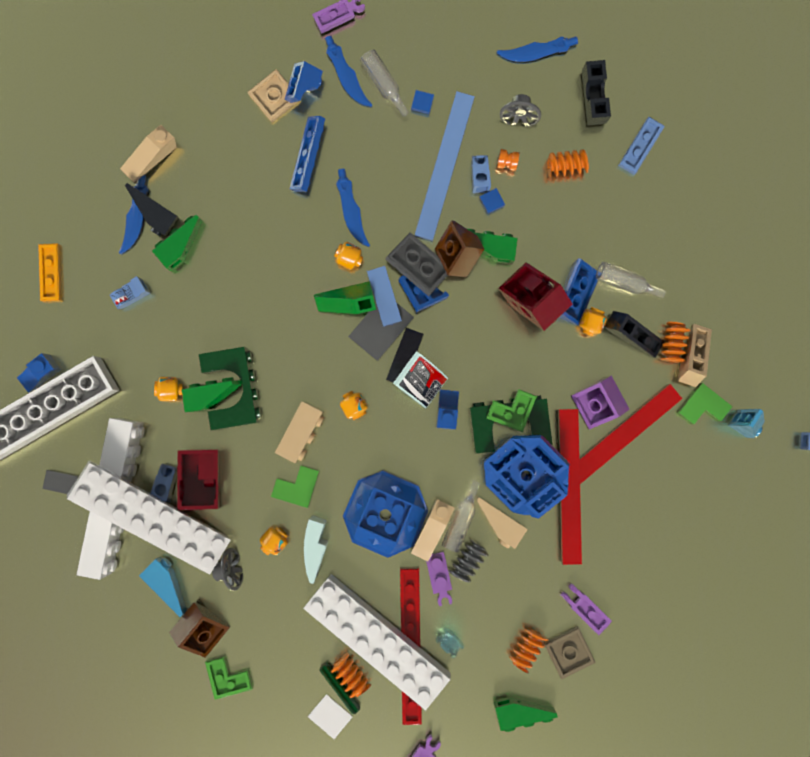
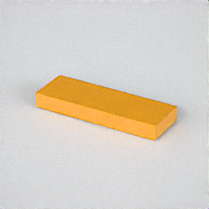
(49, 272)

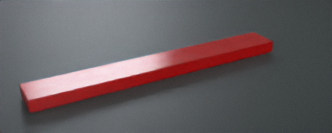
(628, 431)
(571, 505)
(411, 628)

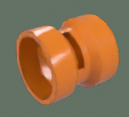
(509, 160)

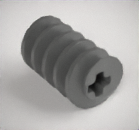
(469, 562)

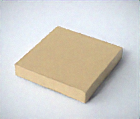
(270, 96)

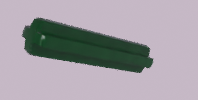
(350, 703)

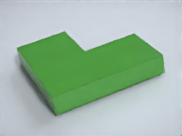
(704, 400)
(516, 415)
(298, 492)
(224, 683)

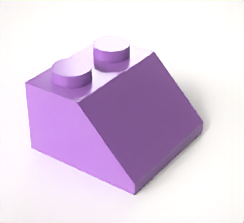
(600, 402)

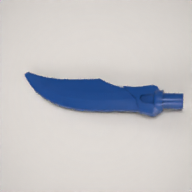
(538, 50)
(345, 73)
(350, 209)
(134, 219)

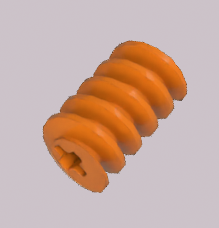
(567, 162)
(675, 342)
(528, 650)
(350, 676)

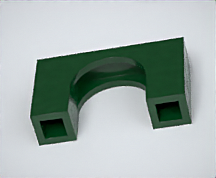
(246, 409)
(483, 428)

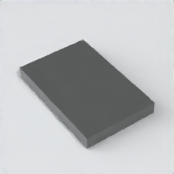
(418, 264)
(374, 337)

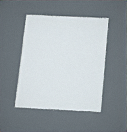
(330, 716)

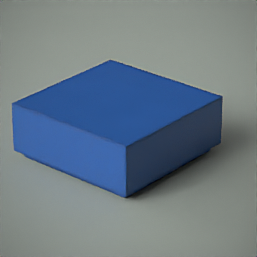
(422, 102)
(492, 201)

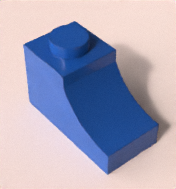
(303, 78)
(38, 372)
(447, 409)

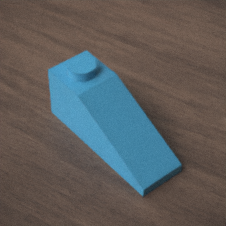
(748, 422)
(164, 583)

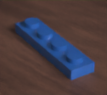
(307, 154)

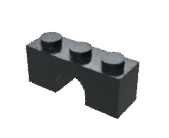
(596, 103)

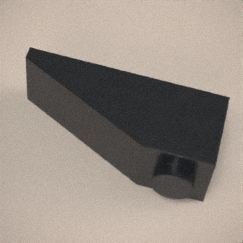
(155, 214)
(634, 333)
(408, 346)

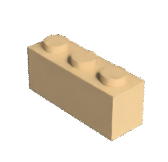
(300, 432)

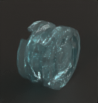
(450, 643)

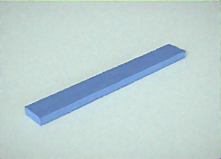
(444, 166)

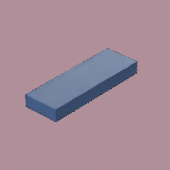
(641, 145)
(384, 296)

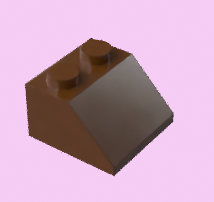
(458, 250)
(198, 630)

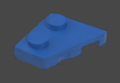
(418, 297)

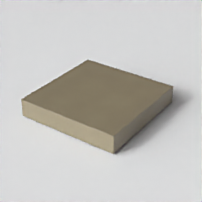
(569, 652)

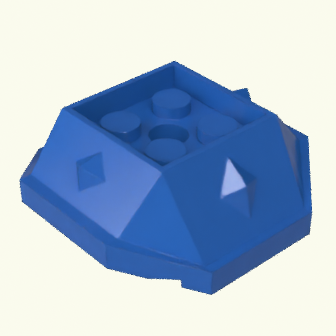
(523, 492)
(380, 493)

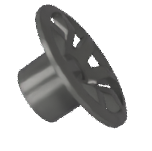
(520, 109)
(226, 570)

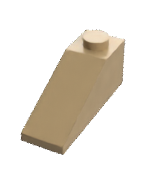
(149, 153)
(697, 356)
(504, 526)
(432, 530)

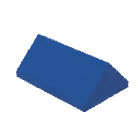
(579, 288)

